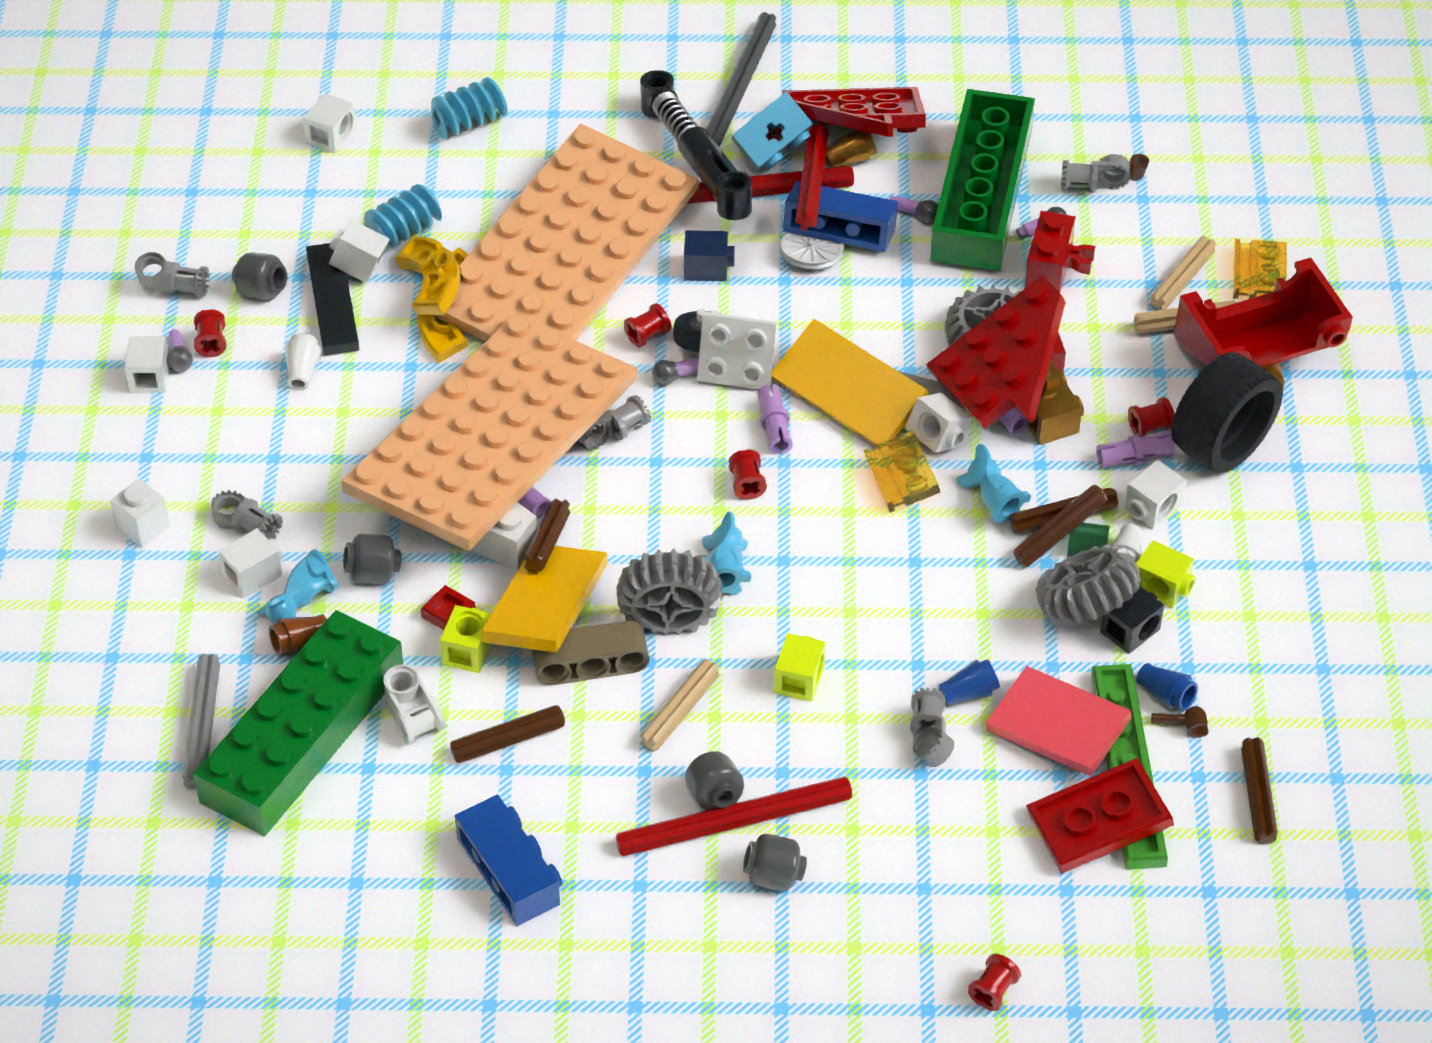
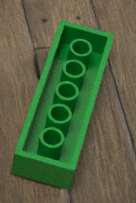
(982, 180)
(297, 723)

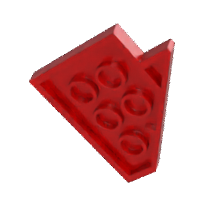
(864, 109)
(1004, 356)

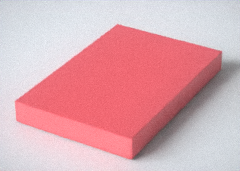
(1058, 720)

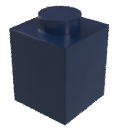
(707, 255)

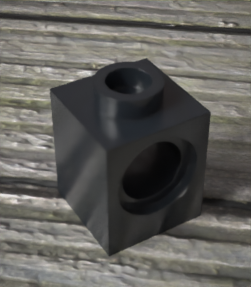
(1134, 621)

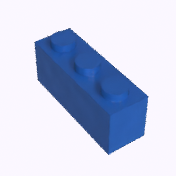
(846, 218)
(508, 859)

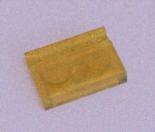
(1258, 266)
(902, 471)

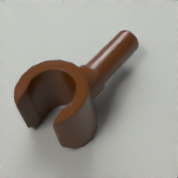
(1138, 166)
(1194, 719)

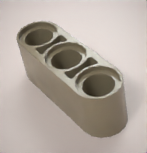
(594, 654)

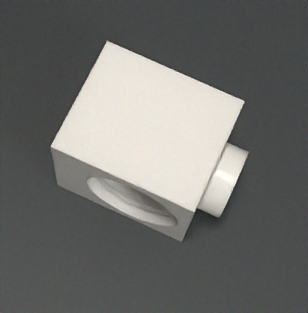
(329, 123)
(938, 422)
(1155, 494)

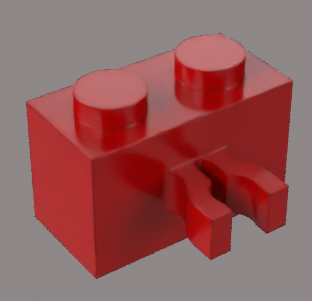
(1054, 250)

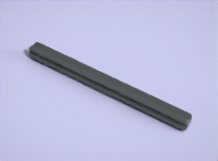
(741, 76)

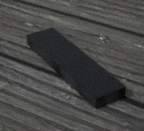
(332, 302)

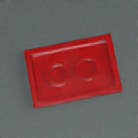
(1099, 815)

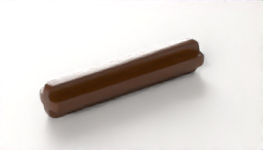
(1036, 517)
(1060, 525)
(547, 535)
(507, 733)
(1259, 790)

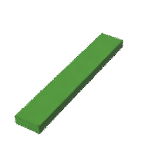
(1118, 686)

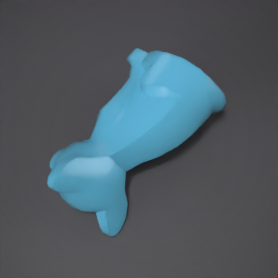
(996, 490)
(726, 548)
(304, 582)

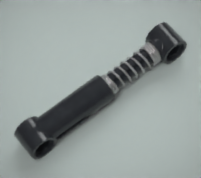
(726, 184)

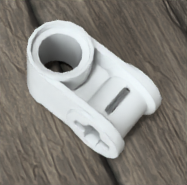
(414, 708)

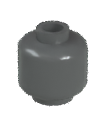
(259, 276)
(371, 559)
(714, 780)
(774, 862)

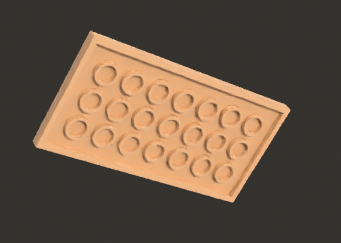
(569, 237)
(489, 432)

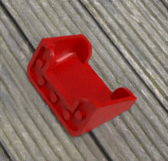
(1269, 328)

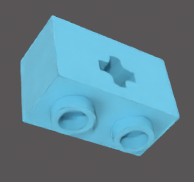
(780, 114)

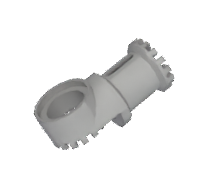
(1094, 175)
(172, 276)
(616, 423)
(246, 516)
(930, 727)

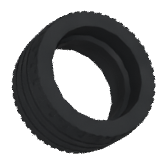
(1226, 412)

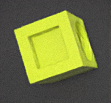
(1166, 573)
(462, 639)
(799, 667)

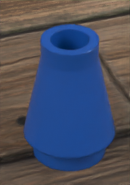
(970, 683)
(1170, 687)

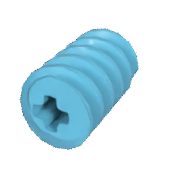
(467, 104)
(404, 214)

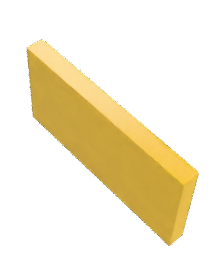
(848, 383)
(544, 604)

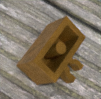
(1058, 409)

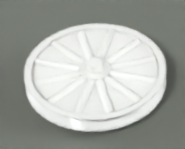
(810, 252)

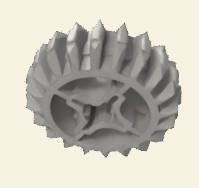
(973, 309)
(1088, 585)
(669, 591)

